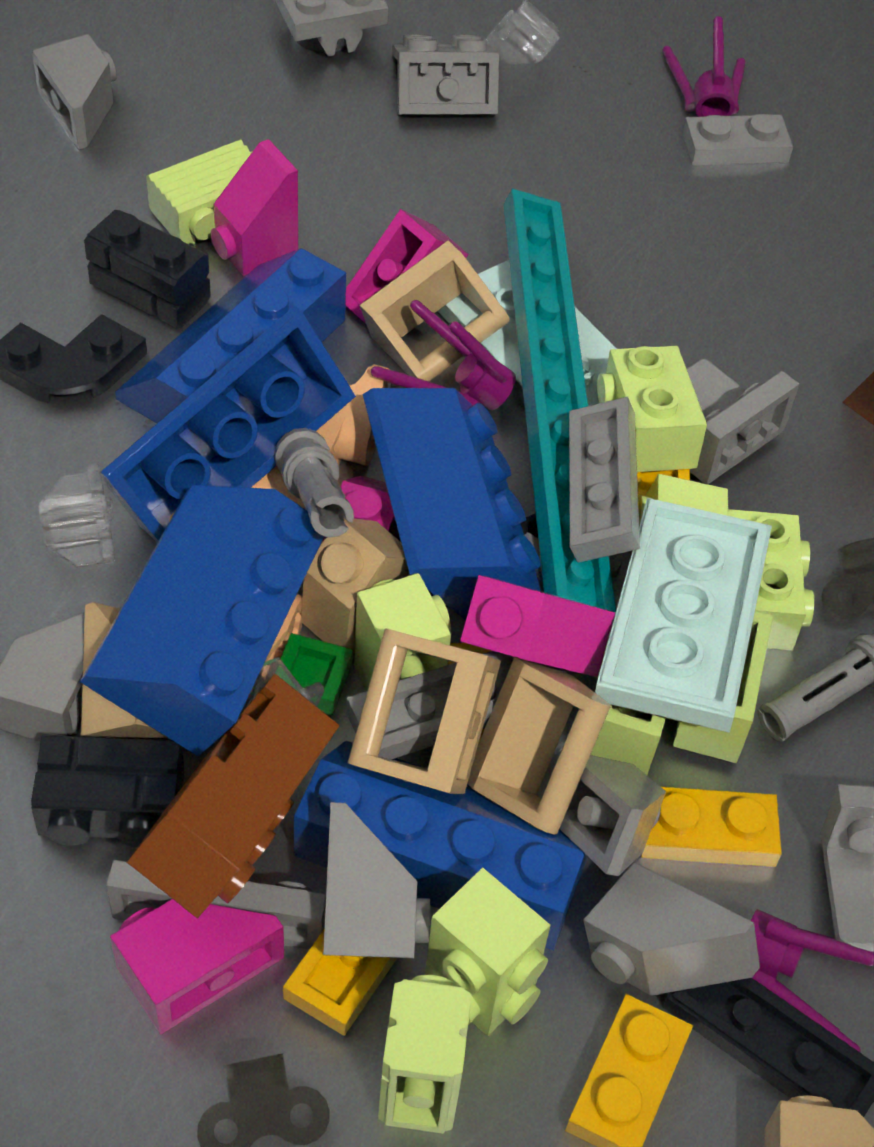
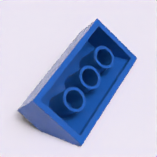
(234, 324)
(231, 423)
(450, 492)
(205, 612)
(442, 837)

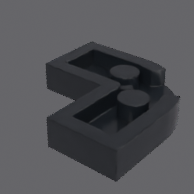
(88, 362)

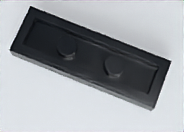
(777, 1042)

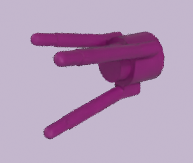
(714, 90)
(479, 374)
(780, 951)

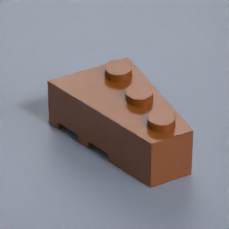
(234, 800)

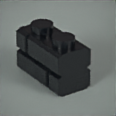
(148, 268)
(103, 787)

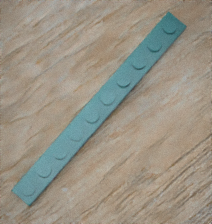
(551, 388)

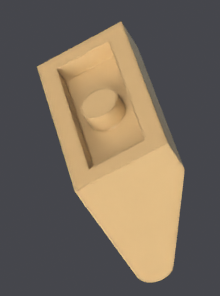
(434, 283)
(460, 721)
(525, 736)

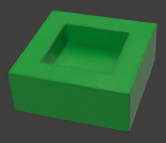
(319, 662)

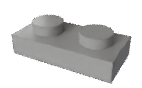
(737, 139)

